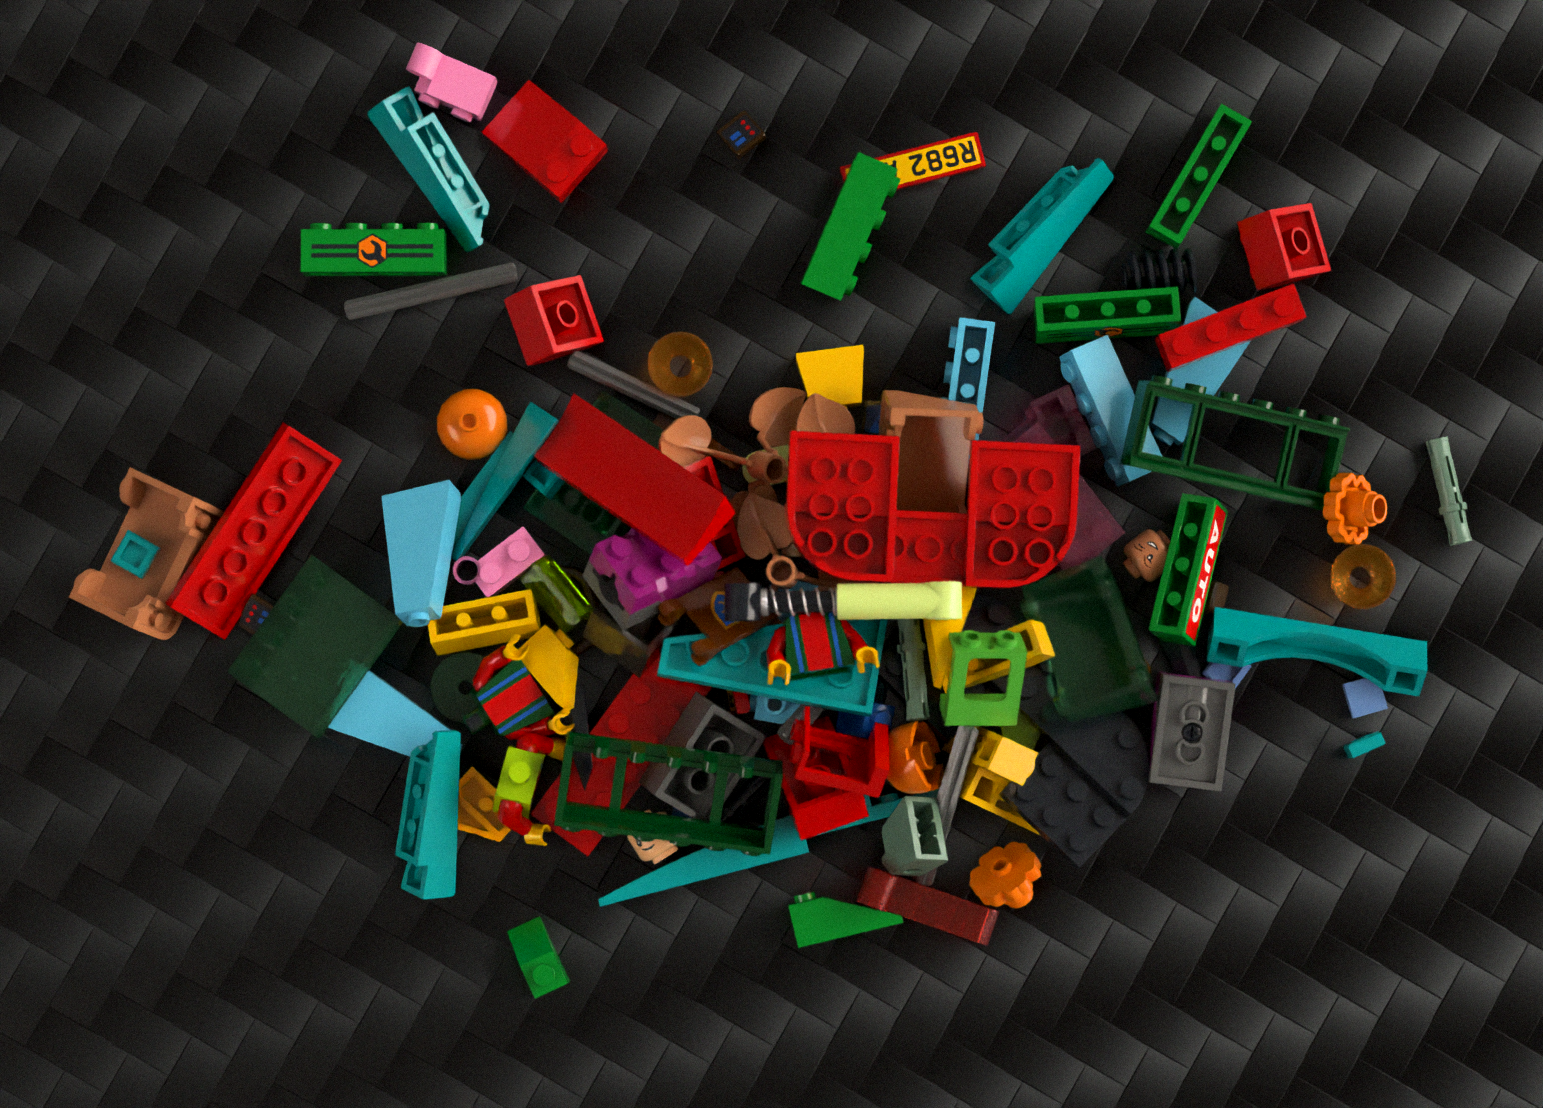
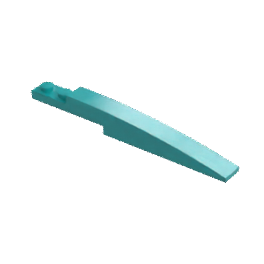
(708, 863)

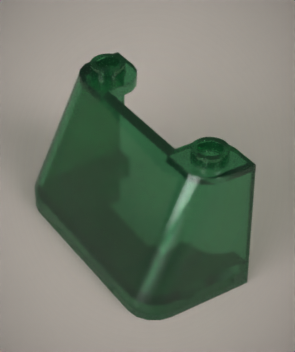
(1092, 640)

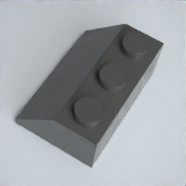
(708, 728)

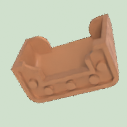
(931, 448)
(168, 520)

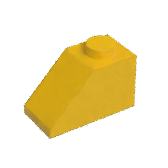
(553, 664)

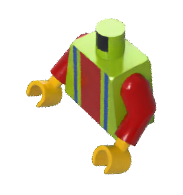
(519, 783)

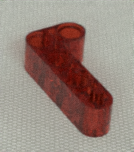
(927, 905)

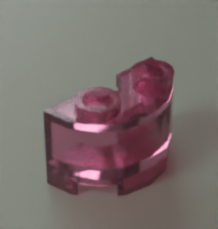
(1061, 419)

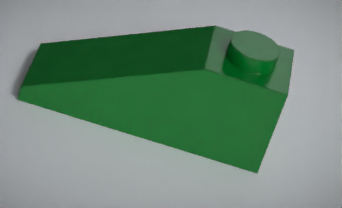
(829, 918)

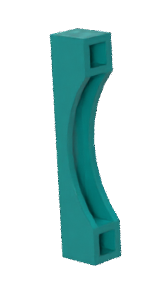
(1386, 660)

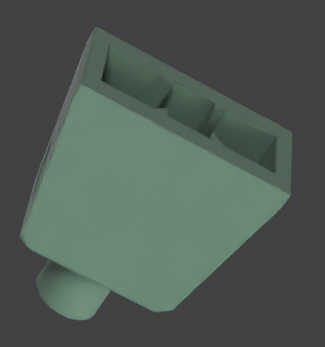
(914, 837)

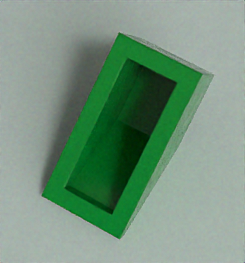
(537, 957)

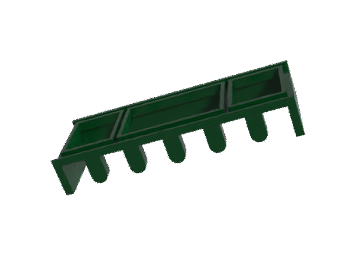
(1229, 402)
(675, 829)

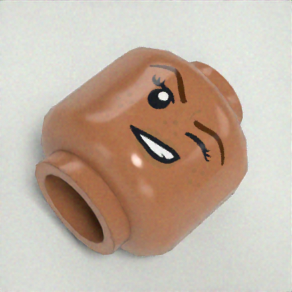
(1147, 555)

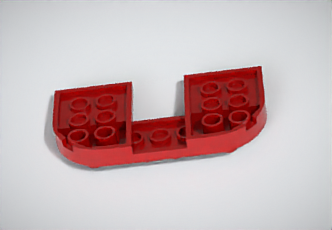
(849, 527)

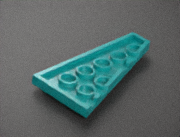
(745, 670)

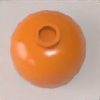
(472, 424)
(913, 759)

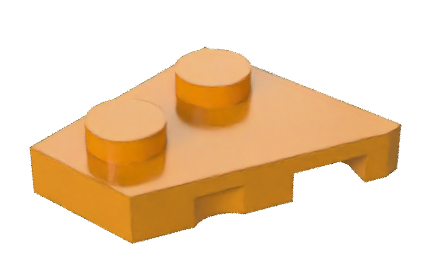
(476, 807)

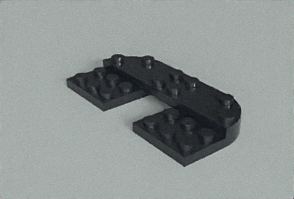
(1084, 776)

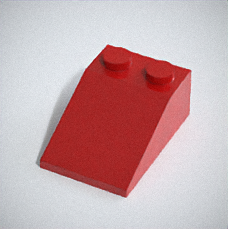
(545, 140)
(811, 805)

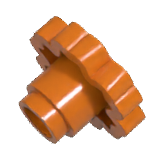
(1352, 508)
(1006, 875)

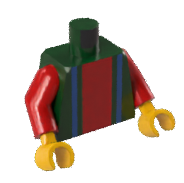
(816, 648)
(510, 697)

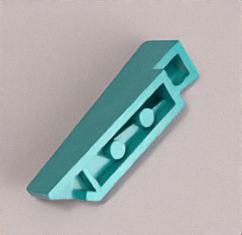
(433, 165)
(1039, 233)
(500, 476)
(431, 818)

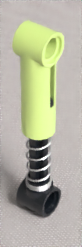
(849, 601)

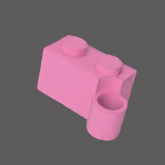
(450, 83)
(503, 563)

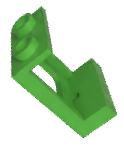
(983, 709)

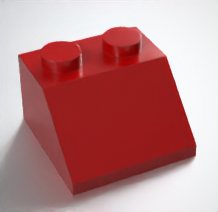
(1283, 246)
(553, 319)

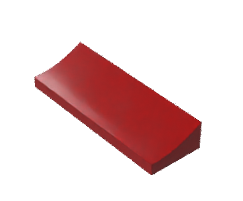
(634, 481)

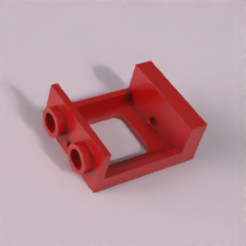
(867, 757)

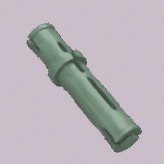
(1447, 485)
(913, 672)

